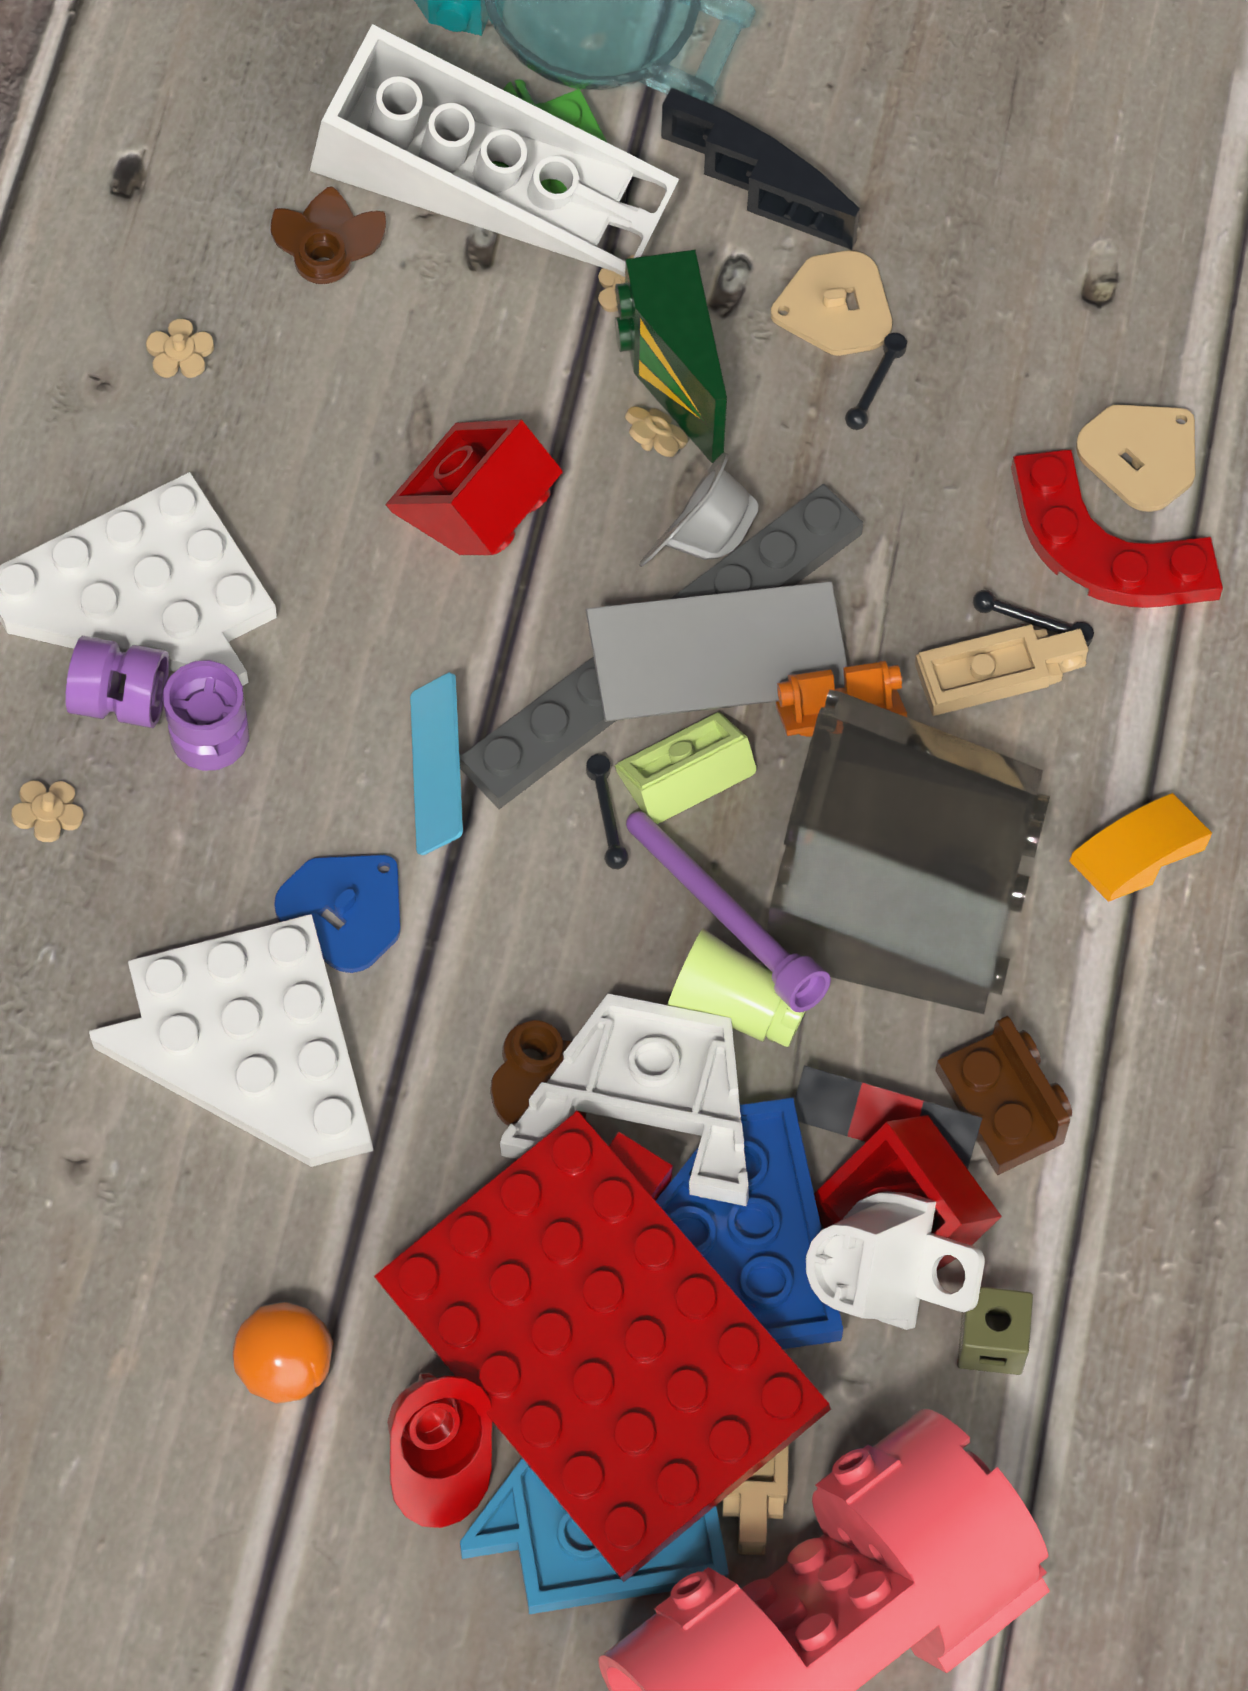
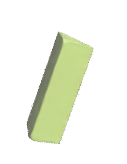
(687, 767)

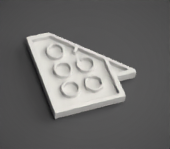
(141, 576)

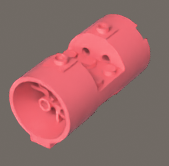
(911, 1556)

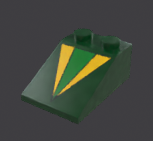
(673, 343)

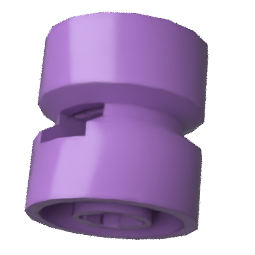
(97, 675)
(206, 715)

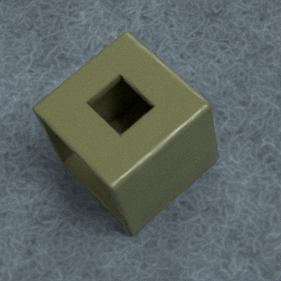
(980, 1340)

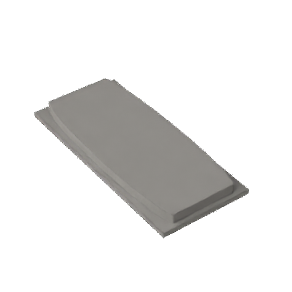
(712, 649)

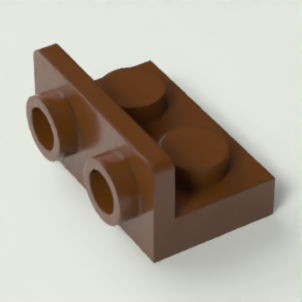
(1010, 1093)

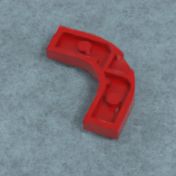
(1106, 565)

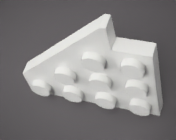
(249, 1037)

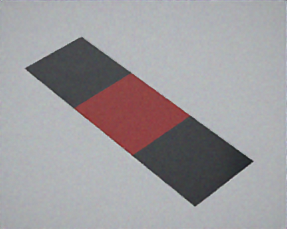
(862, 1109)

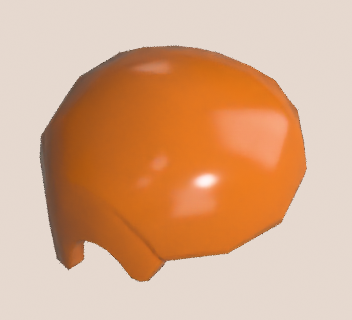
(282, 1352)

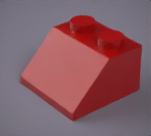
(477, 486)
(916, 1160)

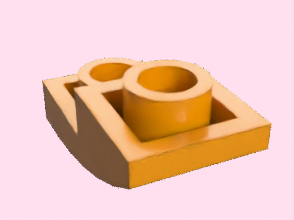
(1137, 845)

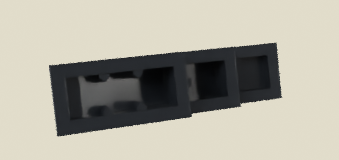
(777, 179)

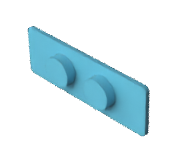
(436, 764)

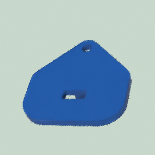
(357, 896)

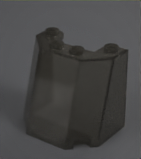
(905, 855)

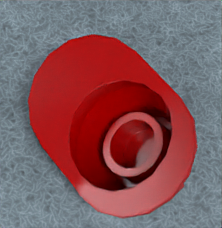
(440, 1449)

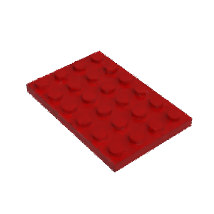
(603, 1345)

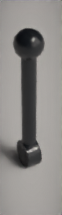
(893, 347)
(985, 602)
(599, 770)

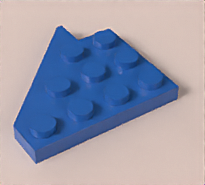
(766, 1243)

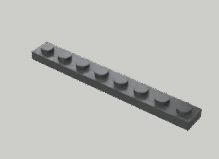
(572, 709)

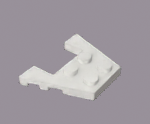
(655, 1070)

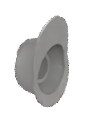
(712, 519)

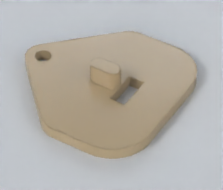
(819, 305)
(1158, 449)

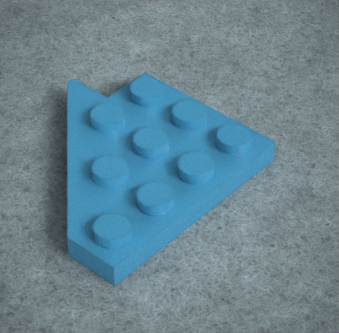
(562, 1564)

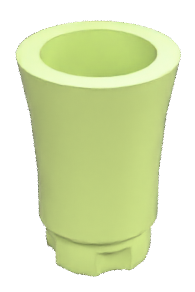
(736, 987)

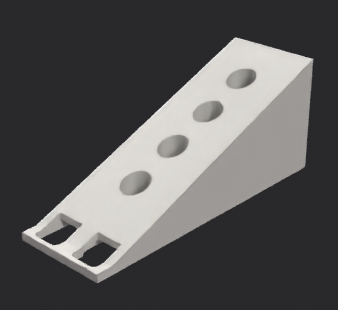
(430, 139)

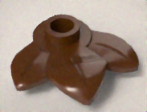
(328, 232)
(520, 1074)

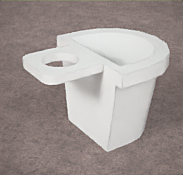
(887, 1260)

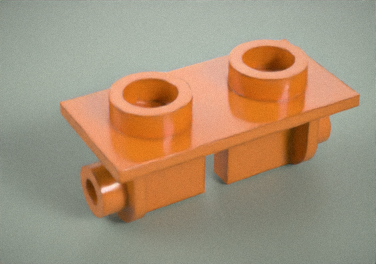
(807, 692)

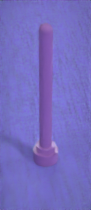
(796, 977)

